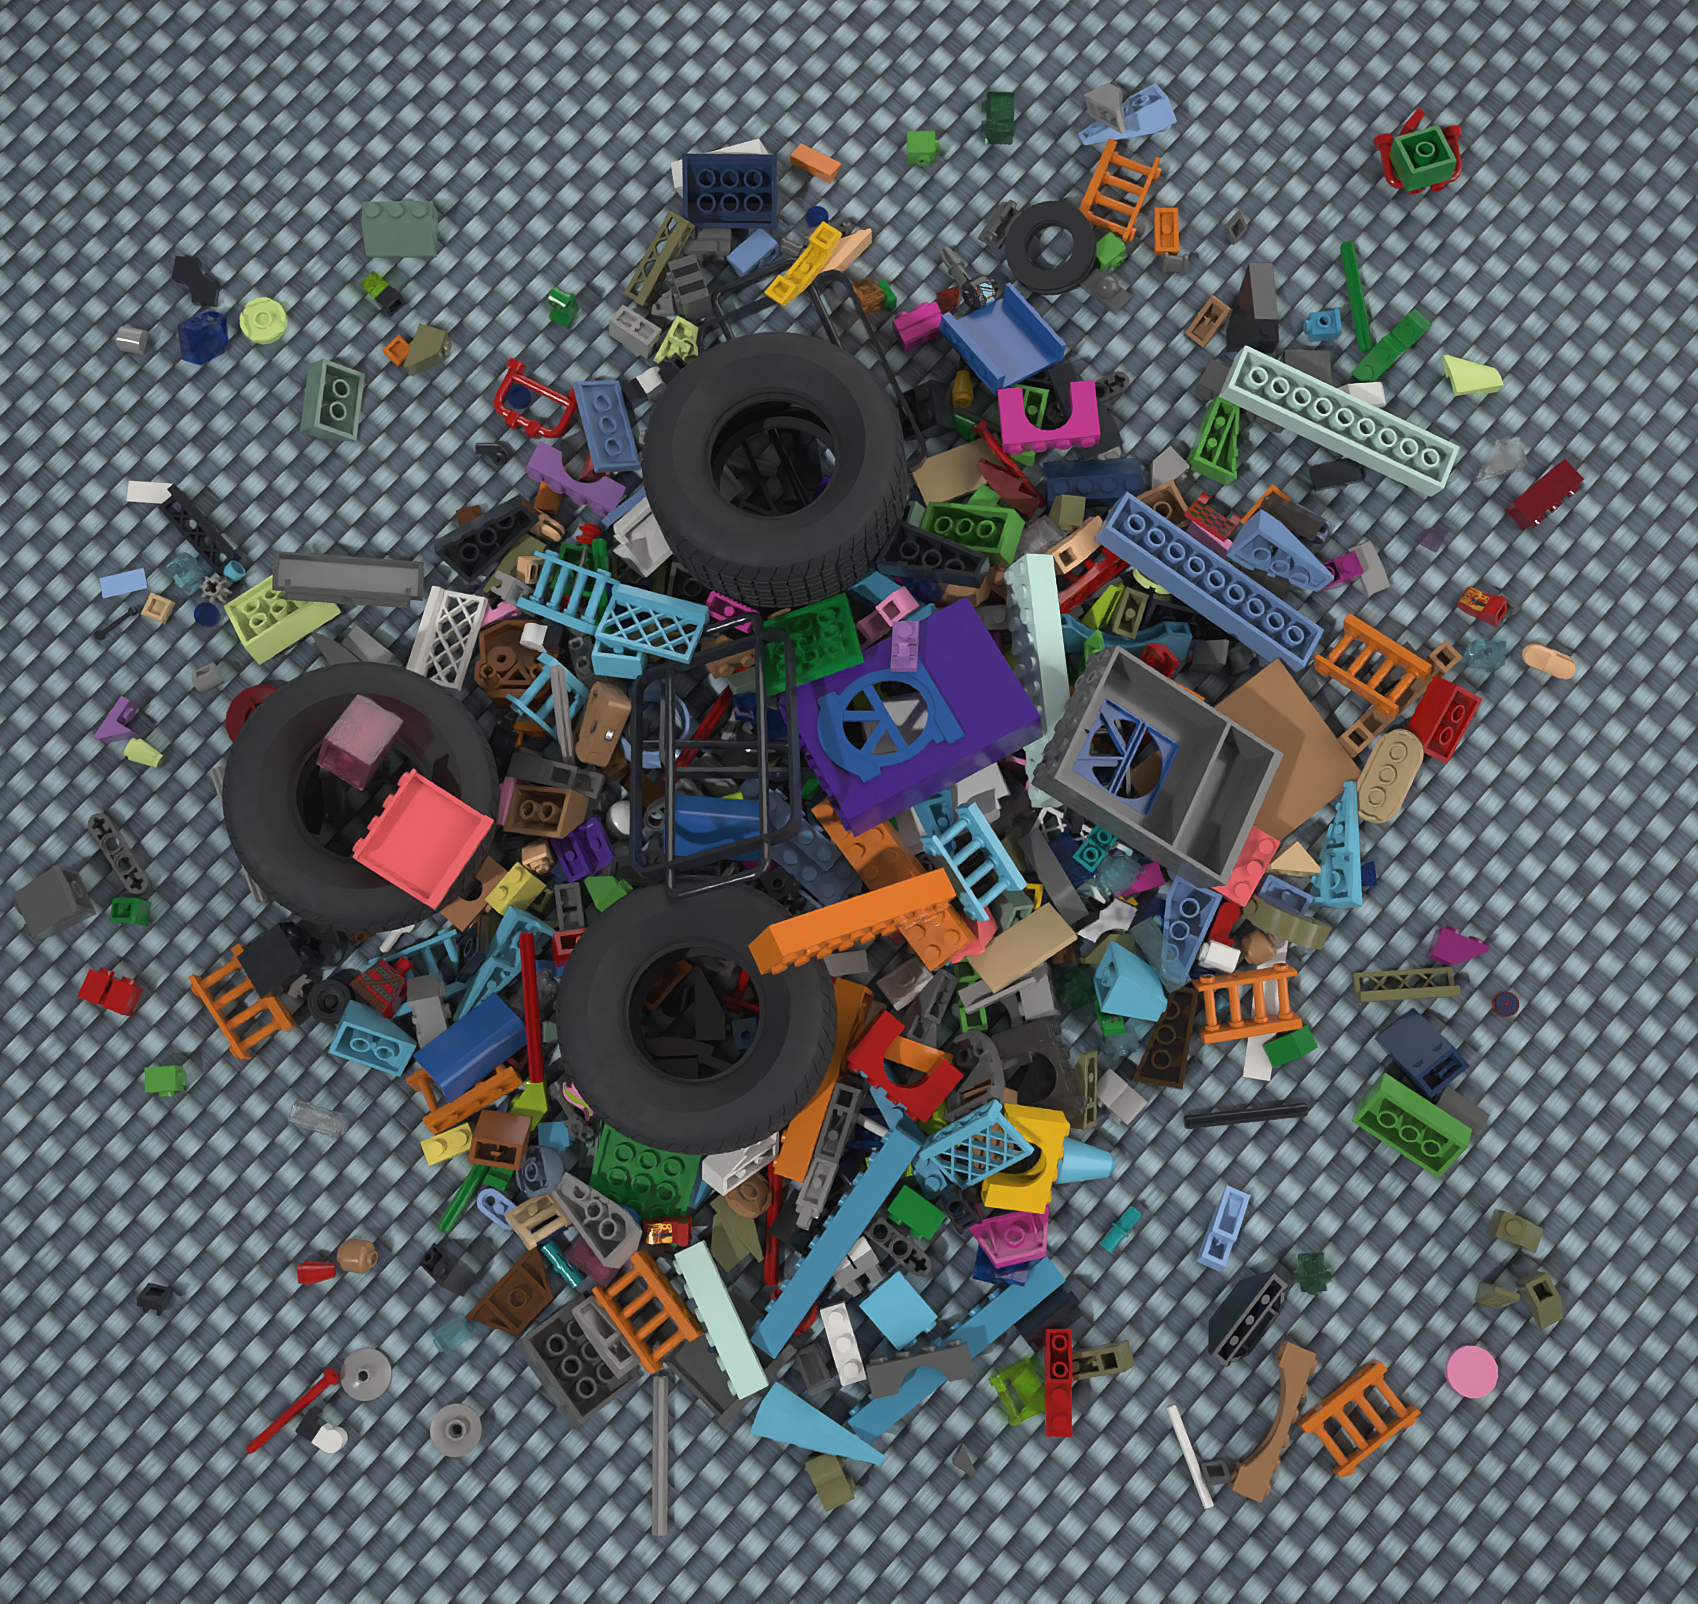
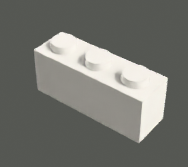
(843, 1343)

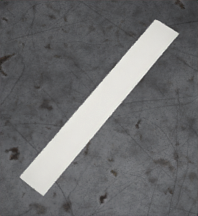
(1256, 1061)

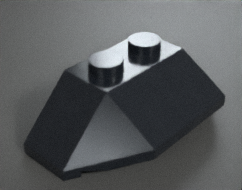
(1245, 1317)

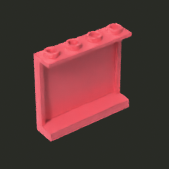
(422, 839)

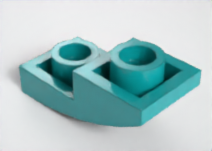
(1094, 848)

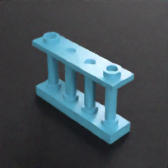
(552, 608)
(572, 683)
(996, 859)
(445, 937)

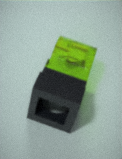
(382, 293)

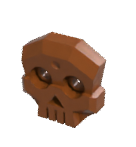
(517, 671)

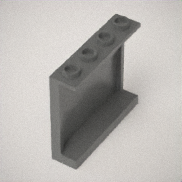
(701, 1370)

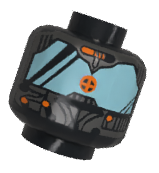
(979, 292)

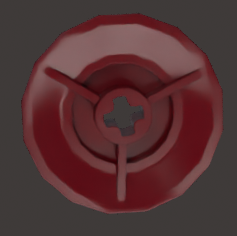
(243, 706)

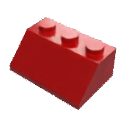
(1442, 717)

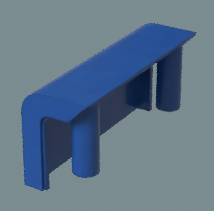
(714, 822)
(472, 1047)

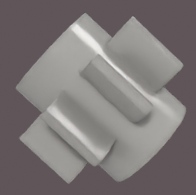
(209, 589)

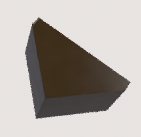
(650, 790)

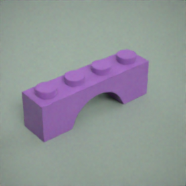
(547, 467)

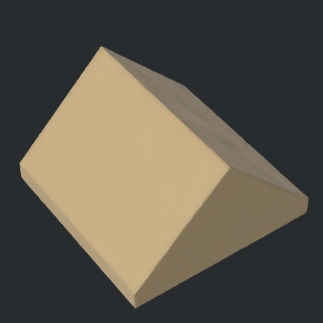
(1292, 861)

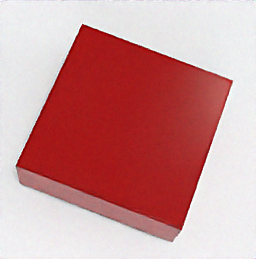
(1414, 121)

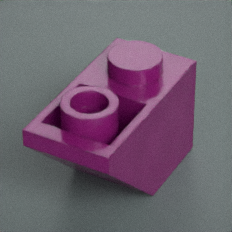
(1345, 570)
(1452, 948)

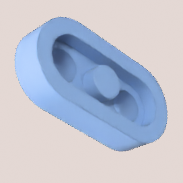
(499, 1209)

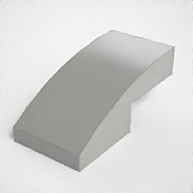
(1374, 575)
(366, 647)

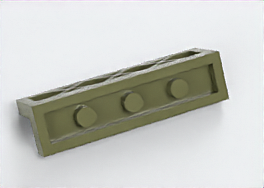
(669, 253)
(1405, 994)

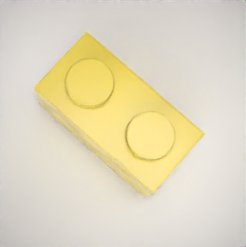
(516, 889)
(448, 1144)

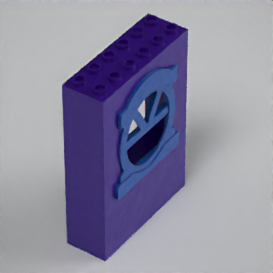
(972, 720)

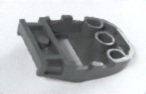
(978, 1061)

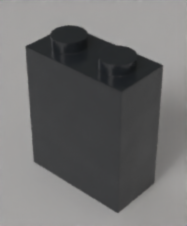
(277, 959)

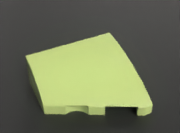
(679, 339)
(1471, 377)

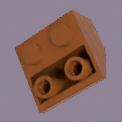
(500, 1140)

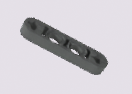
(1115, 392)
(122, 852)

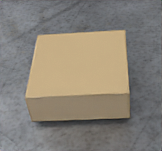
(158, 608)

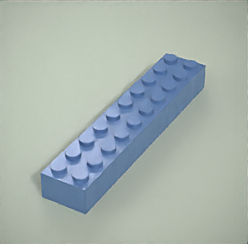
(1208, 583)

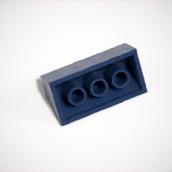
(1097, 480)

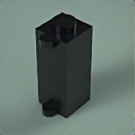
(1053, 1312)

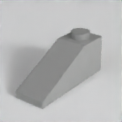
(1106, 106)

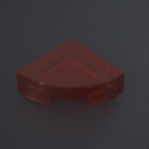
(948, 299)

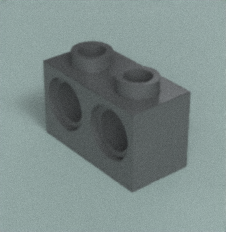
(570, 906)

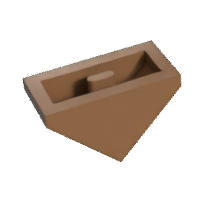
(1208, 321)

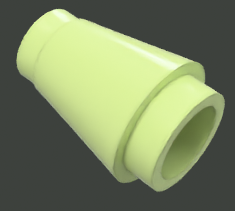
(143, 753)

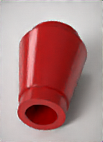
(315, 1271)

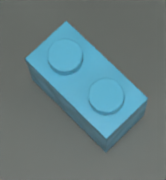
(617, 660)

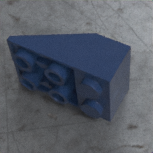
(1421, 1053)

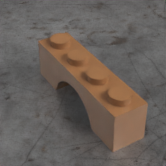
(728, 665)

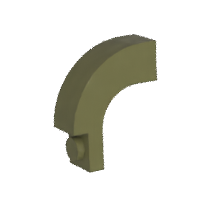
(1284, 923)

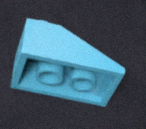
(371, 1040)

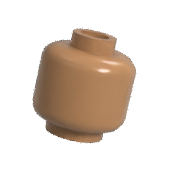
(1258, 947)
(357, 1255)

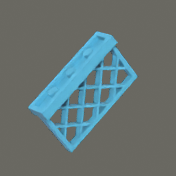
(663, 607)
(958, 1132)

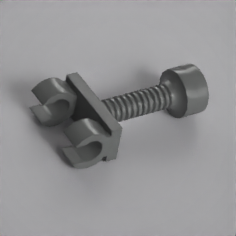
(575, 1122)

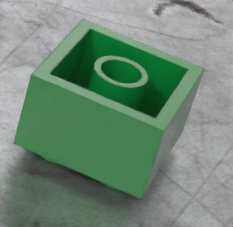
(1422, 158)
(916, 1212)

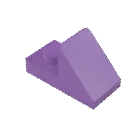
(113, 727)

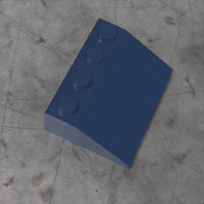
(730, 190)

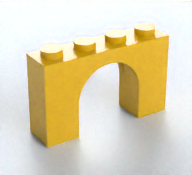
(1030, 1189)

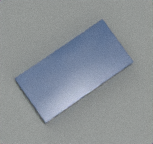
(606, 426)

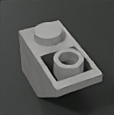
(1166, 467)

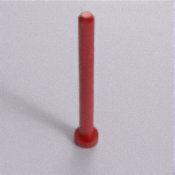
(1005, 458)
(330, 1377)

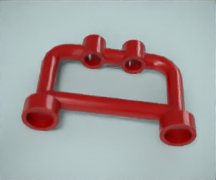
(1384, 143)
(513, 418)

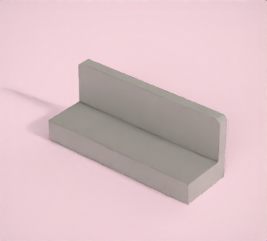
(980, 996)

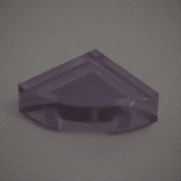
(1432, 538)

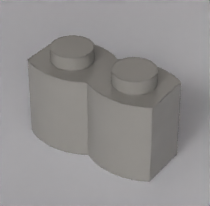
(1118, 1098)

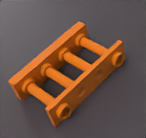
(1102, 176)
(1374, 642)
(281, 1020)
(1261, 1022)
(466, 1104)
(673, 1307)
(1333, 1407)

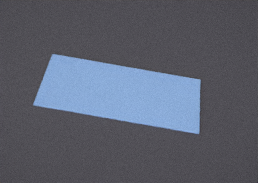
(123, 583)

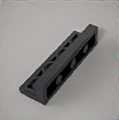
(202, 523)

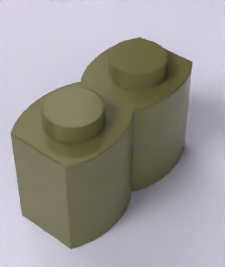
(830, 1480)

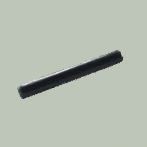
(1245, 1115)

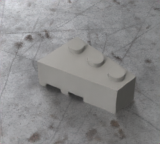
(428, 1007)

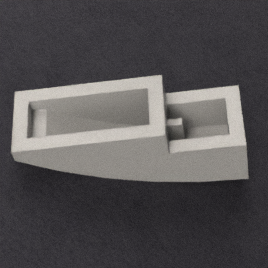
(605, 1337)

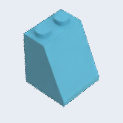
(1128, 985)
(898, 1310)

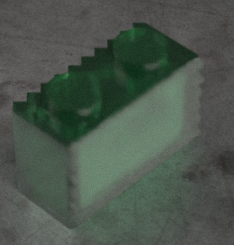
(998, 117)

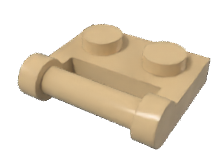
(533, 1213)

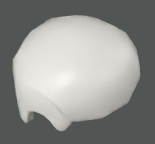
(618, 820)

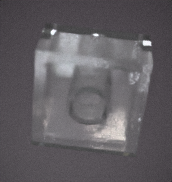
(1038, 537)

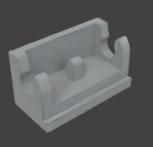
(634, 331)
(513, 589)

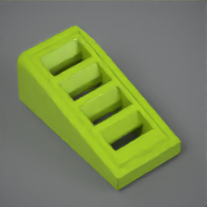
(1103, 609)

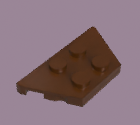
(516, 1296)

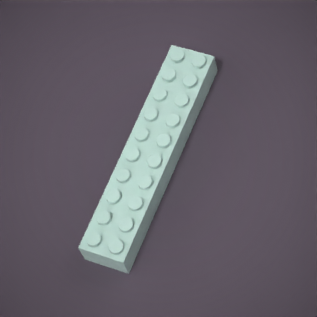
(1339, 421)
(1038, 652)

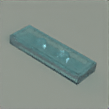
(1160, 955)

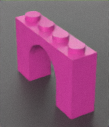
(1021, 435)

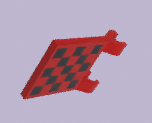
(1210, 519)

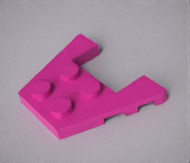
(1013, 1236)

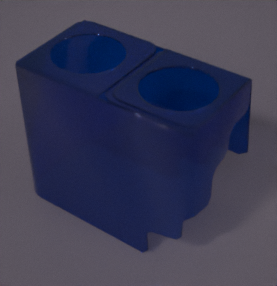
(201, 338)

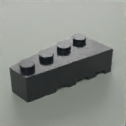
(930, 557)

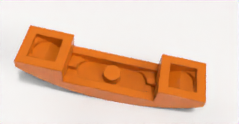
(909, 1052)

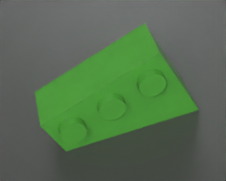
(1035, 406)
(1216, 441)

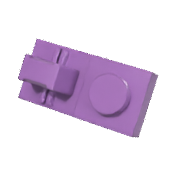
(905, 646)

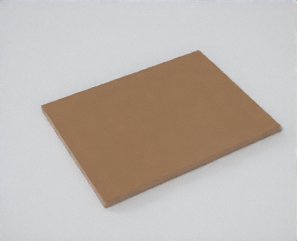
(1283, 717)

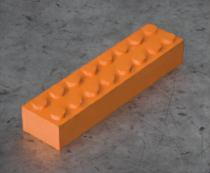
(885, 859)
(851, 921)
(804, 1130)

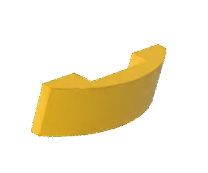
(806, 267)

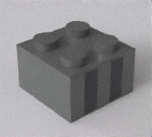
(689, 289)

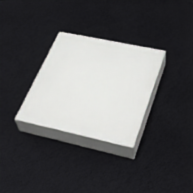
(905, 982)

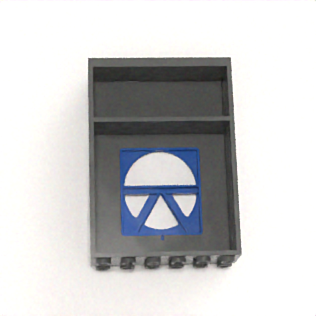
(1208, 779)

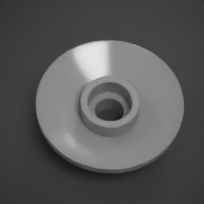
(378, 1372)
(443, 1433)

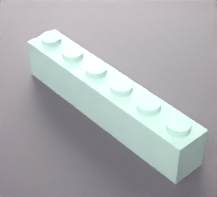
(721, 1319)

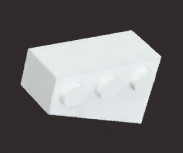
(730, 1169)

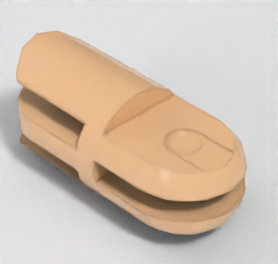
(548, 528)
(1549, 661)

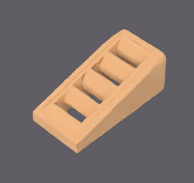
(524, 569)

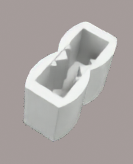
(1217, 957)

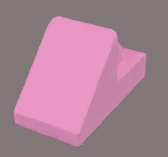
(503, 612)

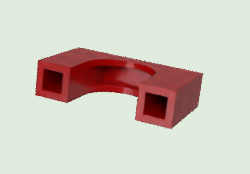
(920, 1097)

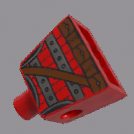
(384, 985)

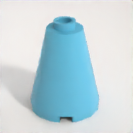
(1083, 1162)

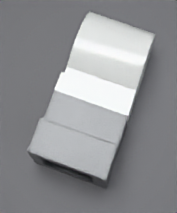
(642, 387)
(545, 638)
(321, 1432)

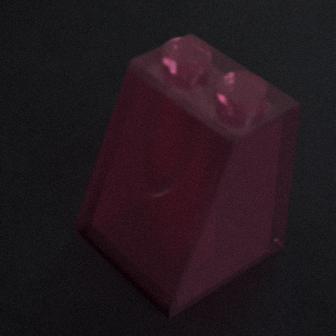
(359, 741)

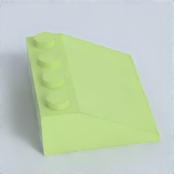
(270, 623)

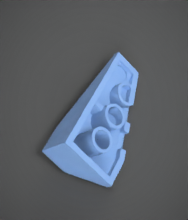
(1145, 114)

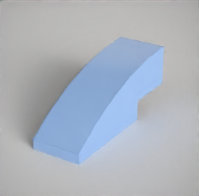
(1223, 1229)

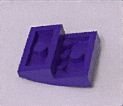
(584, 850)

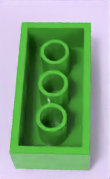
(980, 528)
(1412, 1125)

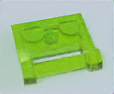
(1027, 1387)

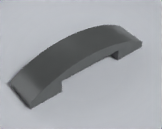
(1052, 876)

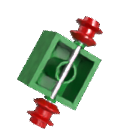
(582, 557)

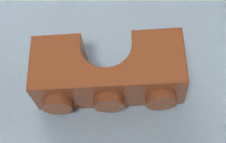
(464, 912)

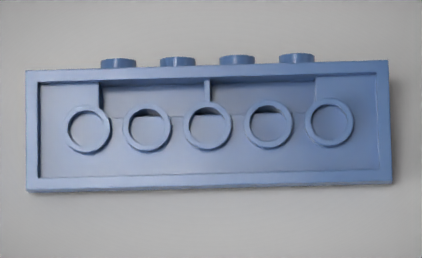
(807, 855)

